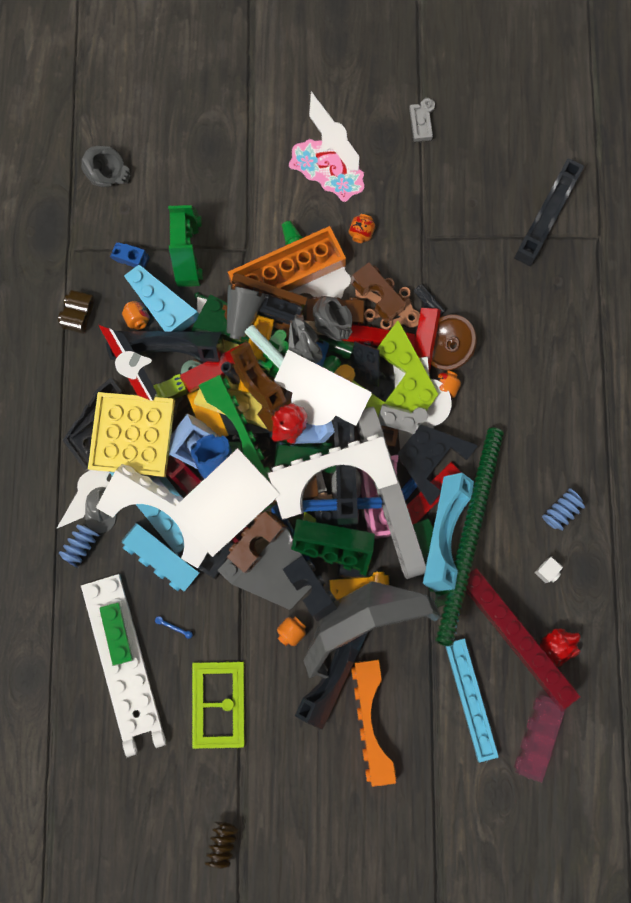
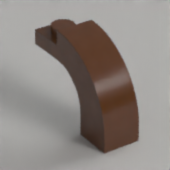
(255, 380)

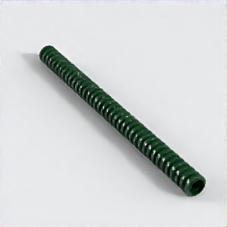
(470, 536)

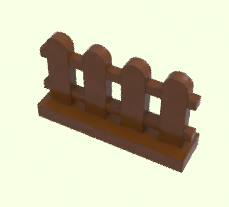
(261, 287)

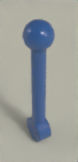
(188, 634)

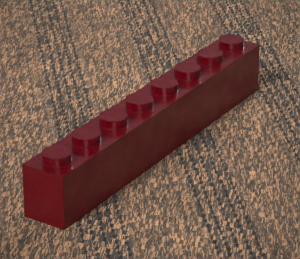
(520, 641)

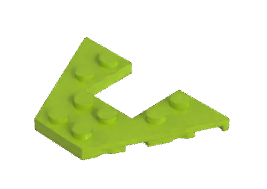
(415, 387)

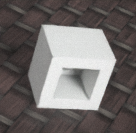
(549, 570)

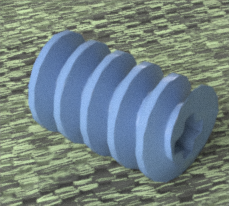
(563, 510)
(78, 544)

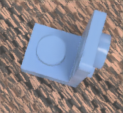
(315, 433)

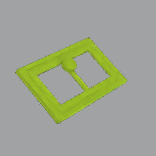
(237, 705)

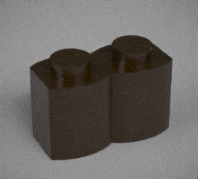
(76, 311)

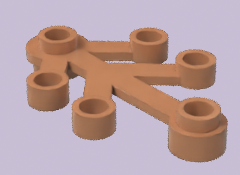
(404, 320)

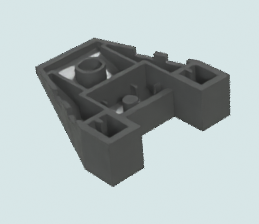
(267, 576)

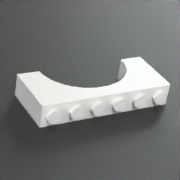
(292, 480)
(132, 488)

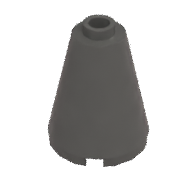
(242, 310)

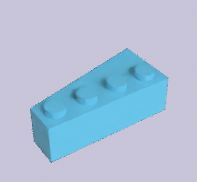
(166, 307)
(160, 557)

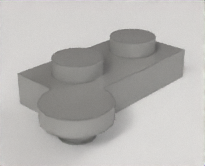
(421, 120)
(402, 418)

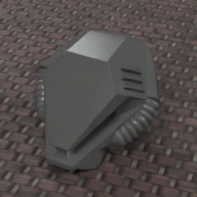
(104, 166)
(332, 318)
(304, 340)

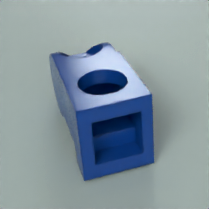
(129, 255)

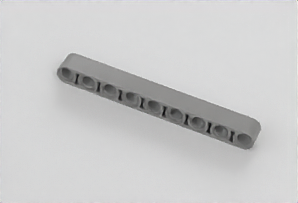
(394, 507)

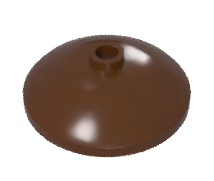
(451, 331)

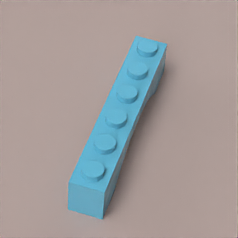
(440, 568)

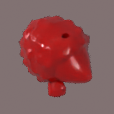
(289, 423)
(560, 646)

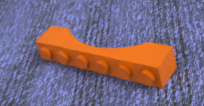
(380, 765)

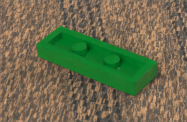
(116, 634)

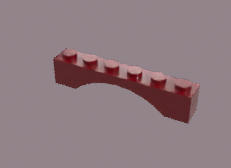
(188, 481)

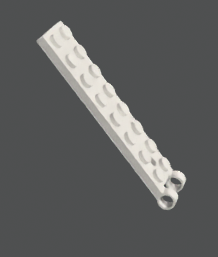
(128, 681)

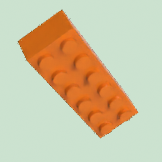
(296, 262)

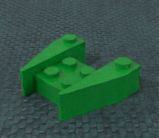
(183, 224)

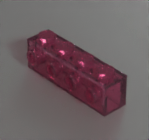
(540, 739)

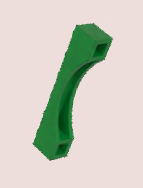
(217, 394)

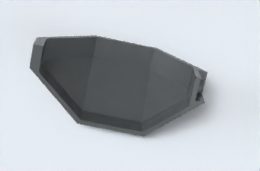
(360, 612)

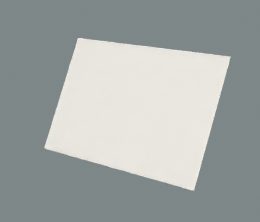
(225, 502)

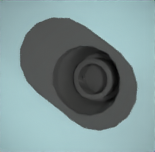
(95, 518)

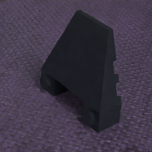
(80, 434)

